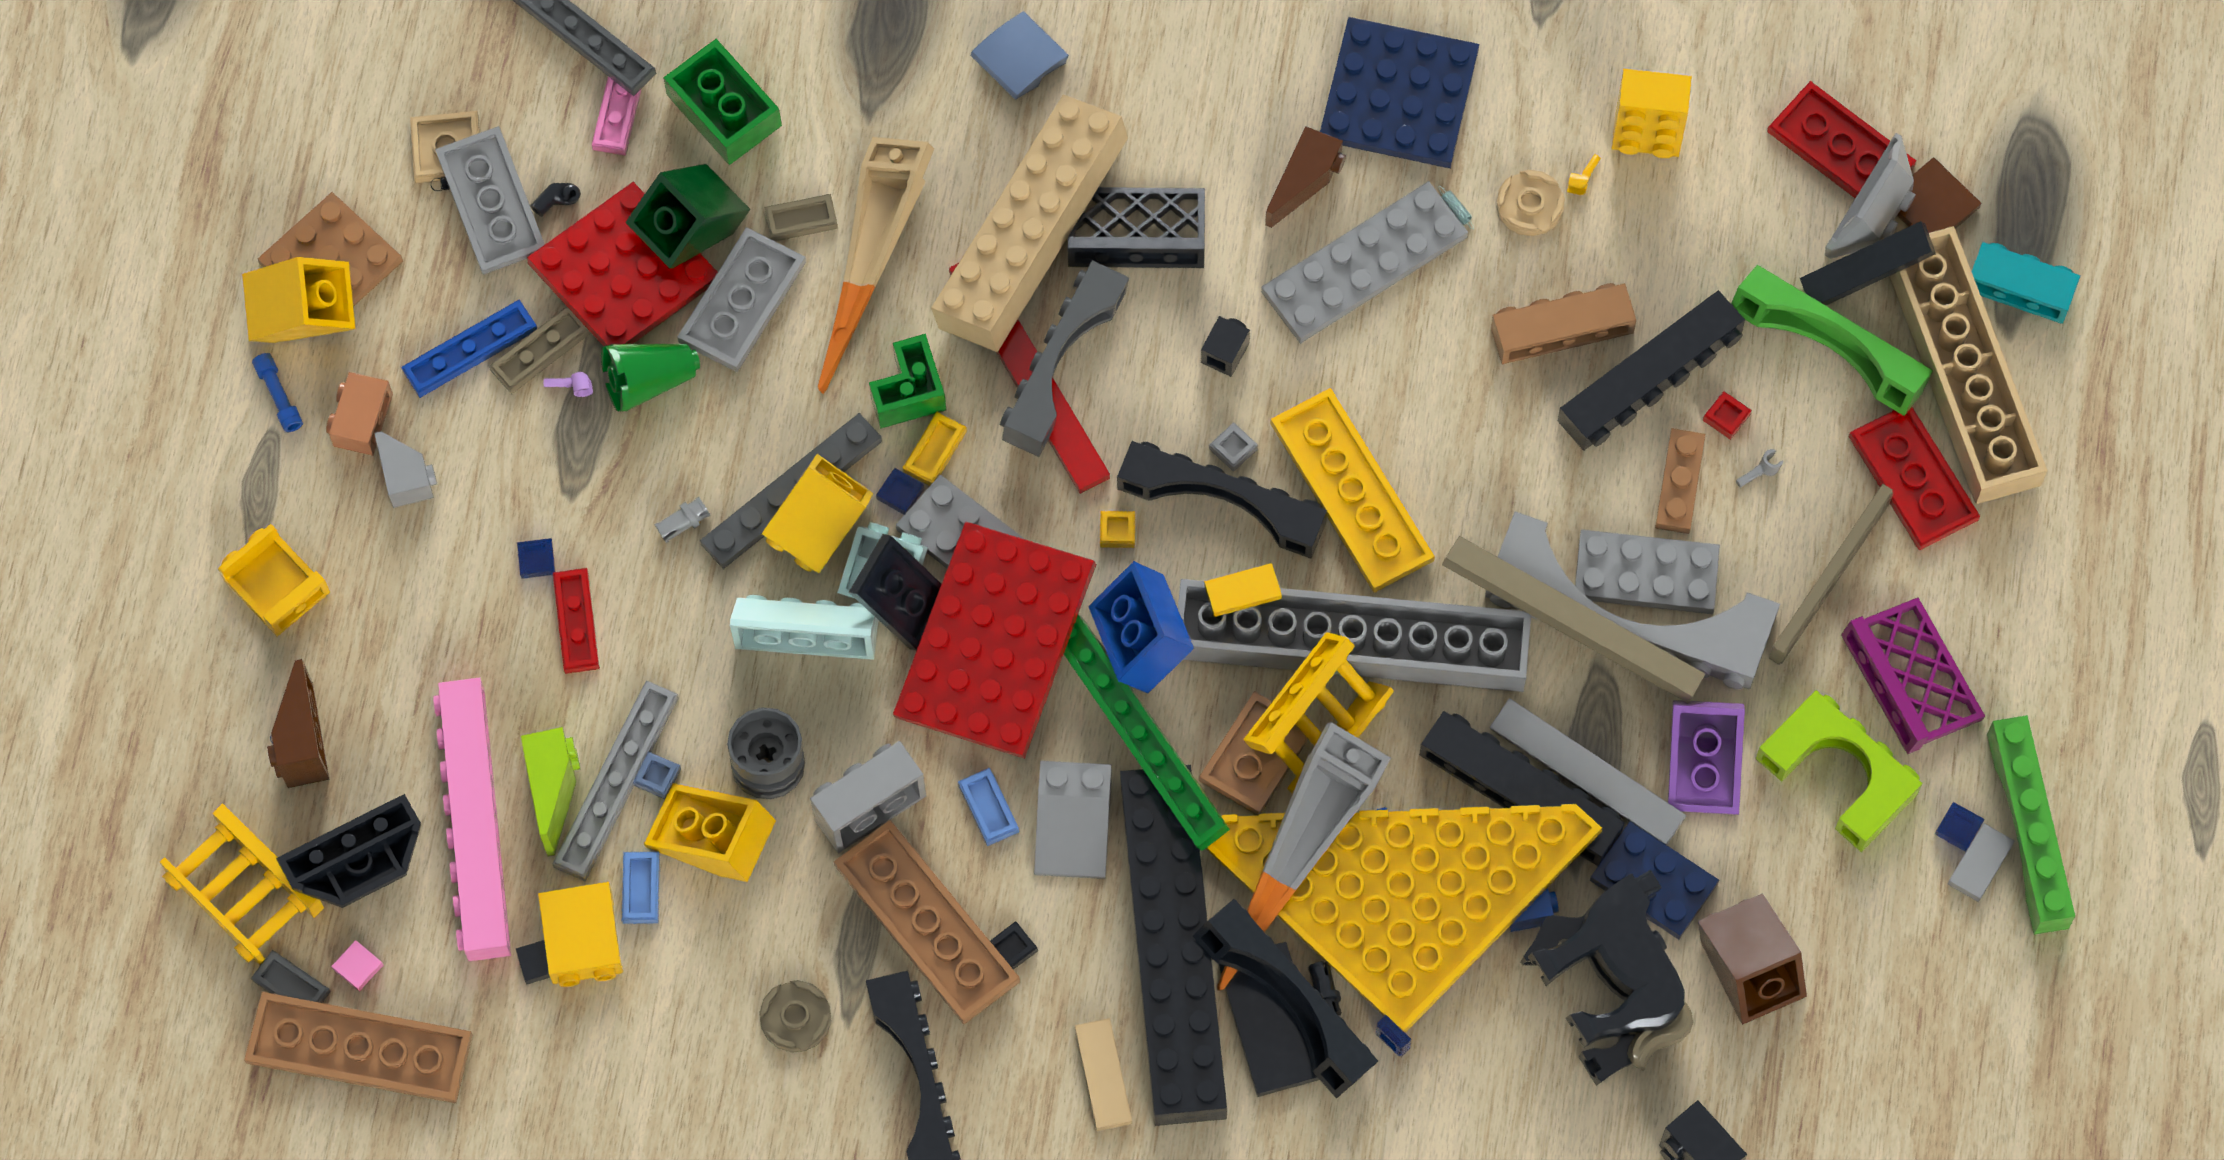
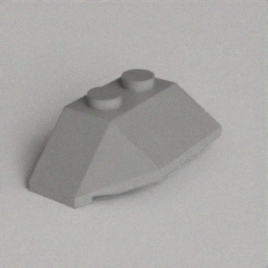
(1877, 203)

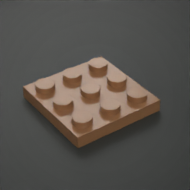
(338, 234)

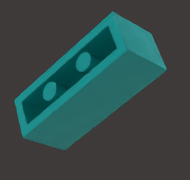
(2024, 282)

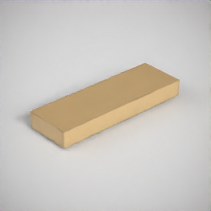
(1103, 1074)

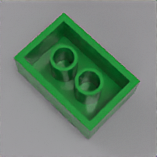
(722, 101)

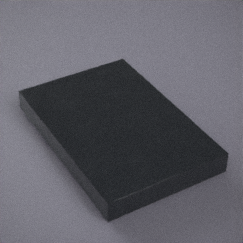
(897, 590)

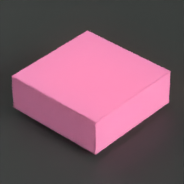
(357, 965)

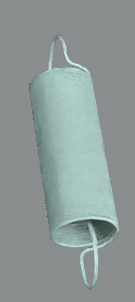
(1456, 207)

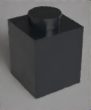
(1225, 345)

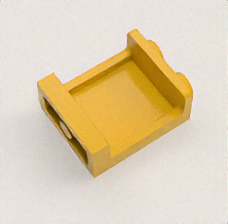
(273, 580)
(580, 934)

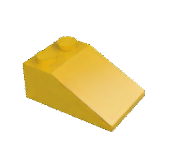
(711, 831)

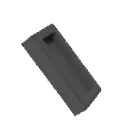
(285, 979)

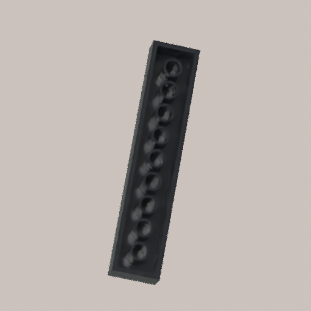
(1172, 964)

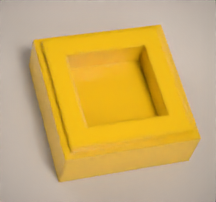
(1117, 529)

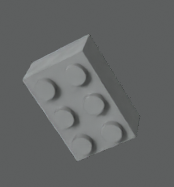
(868, 796)

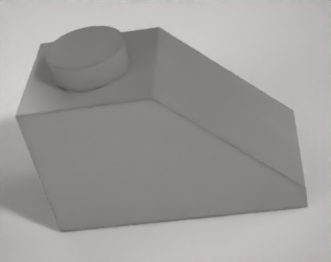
(404, 471)

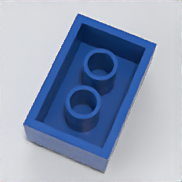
(1140, 627)

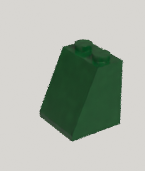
(686, 213)

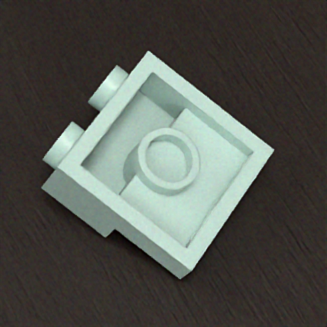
(864, 544)

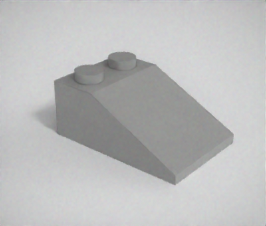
(1073, 819)

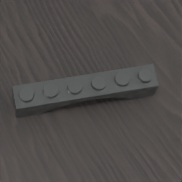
(1094, 303)

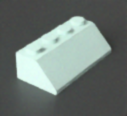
(804, 627)

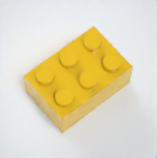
(1651, 113)

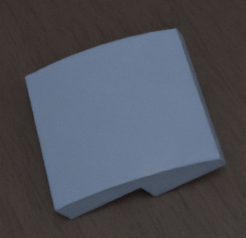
(1019, 55)

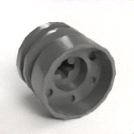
(766, 735)

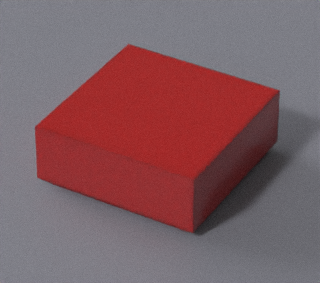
(1727, 415)

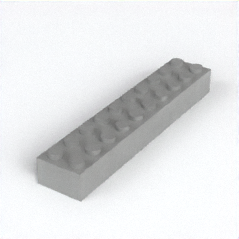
(1389, 636)

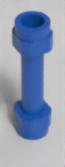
(287, 415)

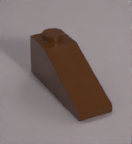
(1307, 173)

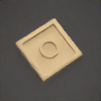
(435, 132)

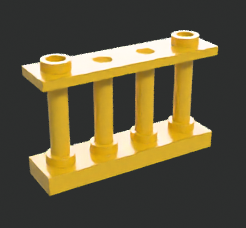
(1301, 690)
(252, 852)

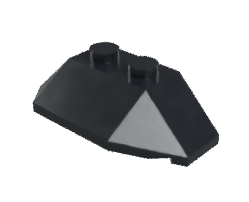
(356, 855)

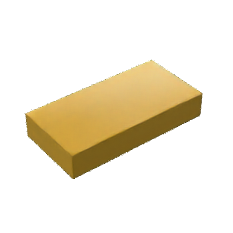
(934, 449)
(1242, 590)

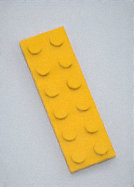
(1352, 490)

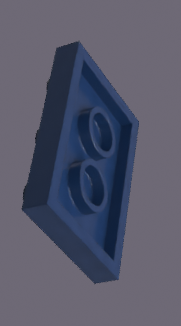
(1682, 882)

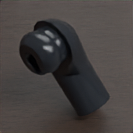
(556, 195)

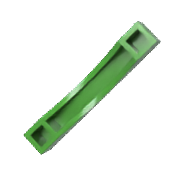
(1774, 303)
(2042, 864)

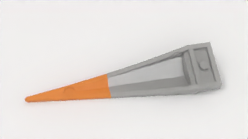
(1327, 795)

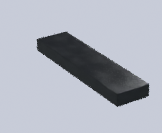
(1869, 264)

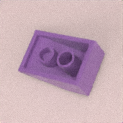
(1706, 756)

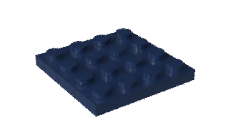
(1399, 92)

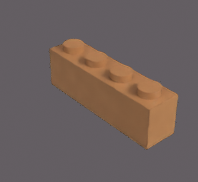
(1563, 323)

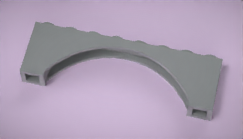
(1719, 646)

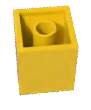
(298, 300)
(817, 514)

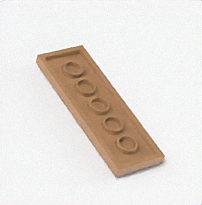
(927, 922)
(358, 1047)

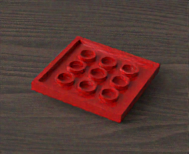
(614, 277)

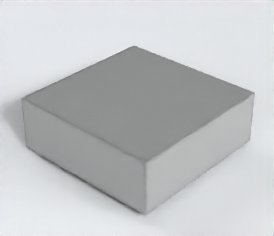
(1233, 446)

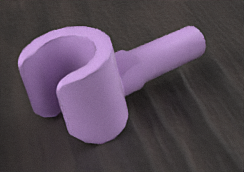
(579, 381)

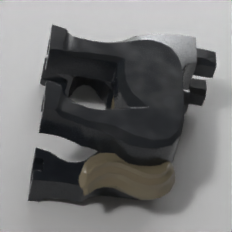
(1630, 964)

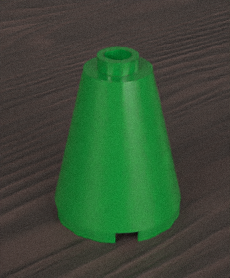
(645, 371)

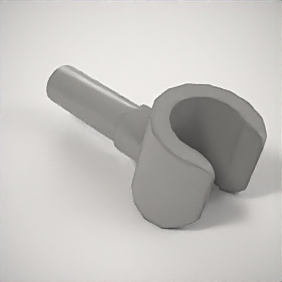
(1763, 468)

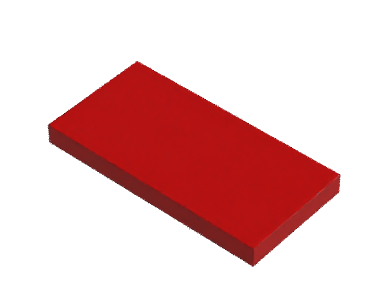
(1830, 138)
(1923, 484)

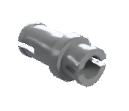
(687, 516)

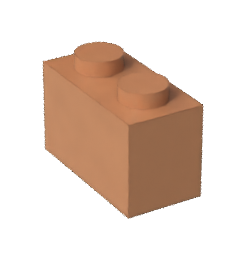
(359, 413)

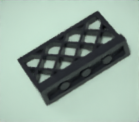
(1136, 248)

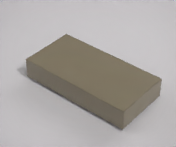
(801, 217)

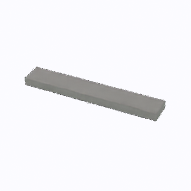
(1587, 771)
(615, 781)

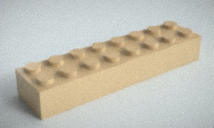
(1029, 223)
(1969, 372)

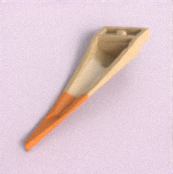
(886, 195)

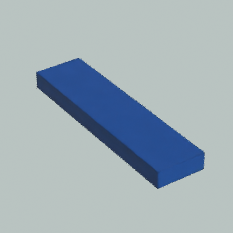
(469, 348)

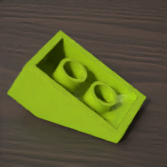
(552, 780)

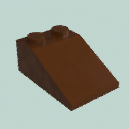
(297, 733)

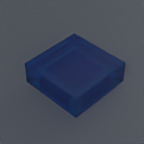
(900, 491)
(536, 558)
(1959, 826)
(1393, 1036)

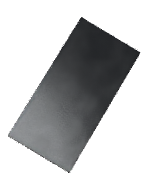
(1268, 1035)

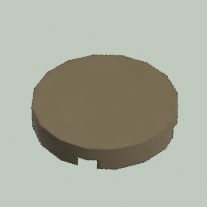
(795, 1016)

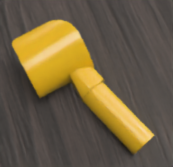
(1578, 183)

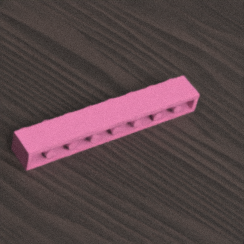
(473, 818)

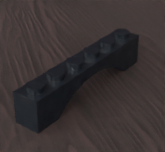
(1157, 474)
(895, 1011)
(1334, 1049)

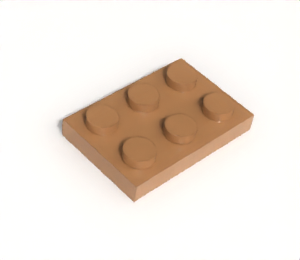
(1245, 773)

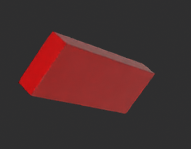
(576, 620)

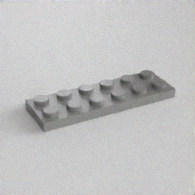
(1364, 262)

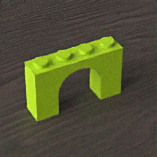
(1822, 725)

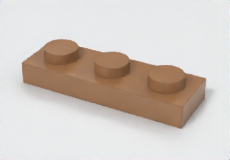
(1680, 481)

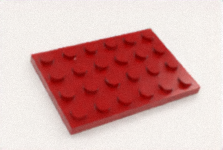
(994, 639)

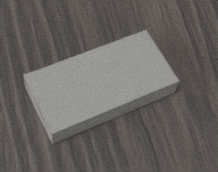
(1981, 862)

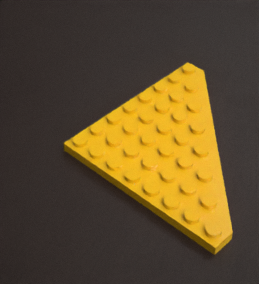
(1415, 892)

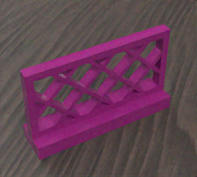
(1891, 692)

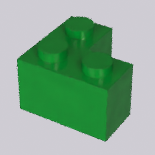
(914, 390)

